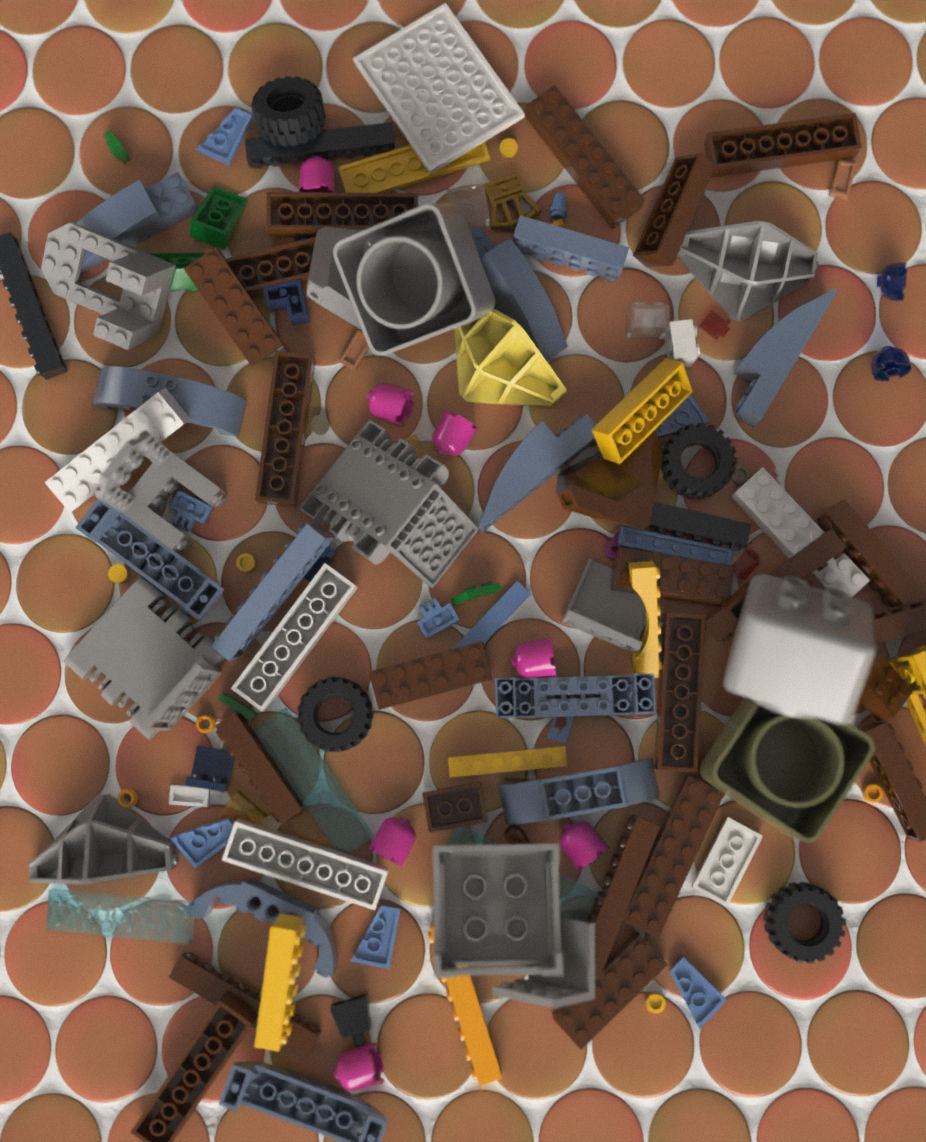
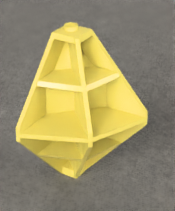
(503, 365)

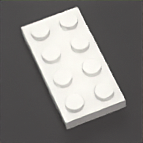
(726, 861)

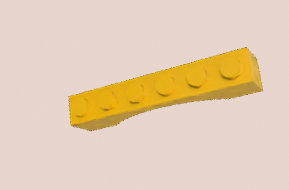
(643, 581)
(507, 761)

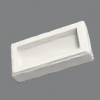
(189, 796)

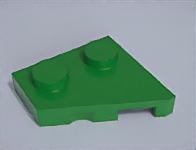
(115, 147)
(472, 593)

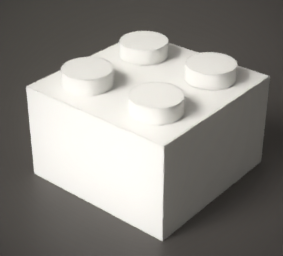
(681, 342)

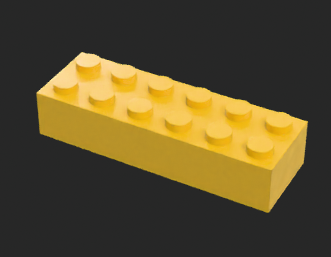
(642, 410)
(279, 982)

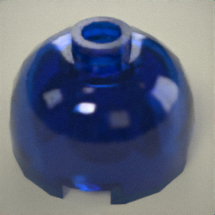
(893, 281)
(889, 363)

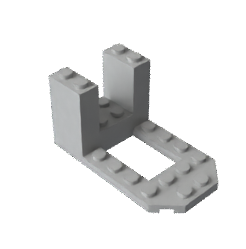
(140, 274)
(154, 488)

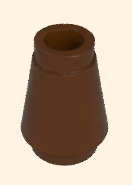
(516, 836)

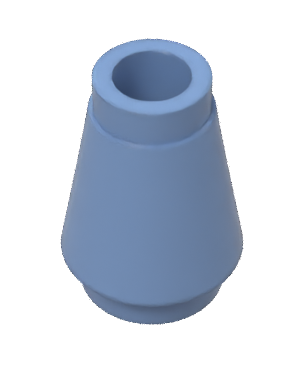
(558, 209)

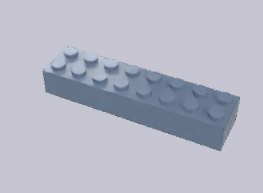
(272, 591)

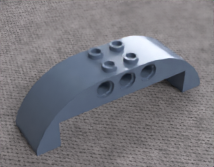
(203, 403)
(150, 558)
(302, 1102)

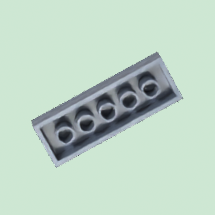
(570, 248)

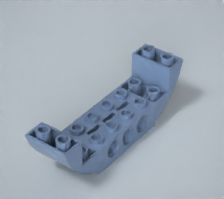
(575, 696)
(579, 792)
(243, 894)

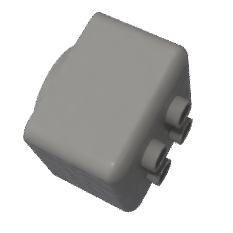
(414, 277)
(801, 649)

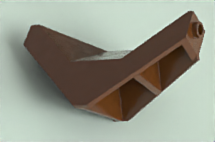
(614, 490)

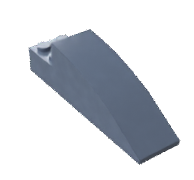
(139, 213)
(520, 293)
(774, 357)
(534, 463)

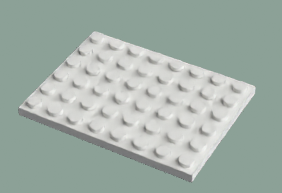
(438, 88)

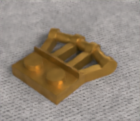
(507, 190)

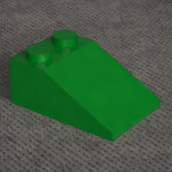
(217, 217)

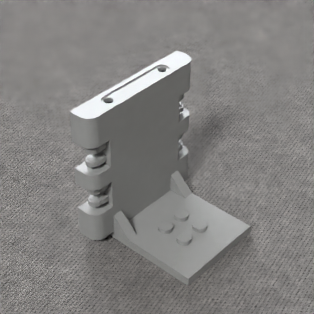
(391, 505)
(147, 659)

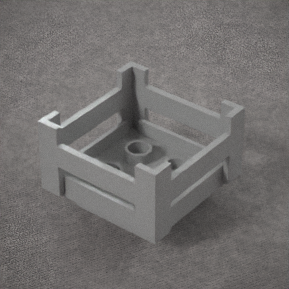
(496, 910)

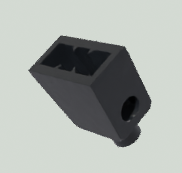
(353, 1017)

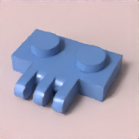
(189, 510)
(436, 618)

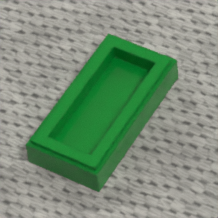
(238, 706)

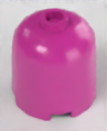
(317, 176)
(390, 403)
(453, 434)
(534, 660)
(394, 840)
(582, 843)
(360, 1067)

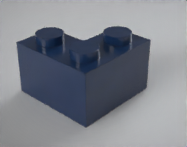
(290, 297)

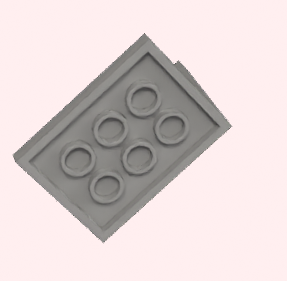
(605, 612)
(578, 975)

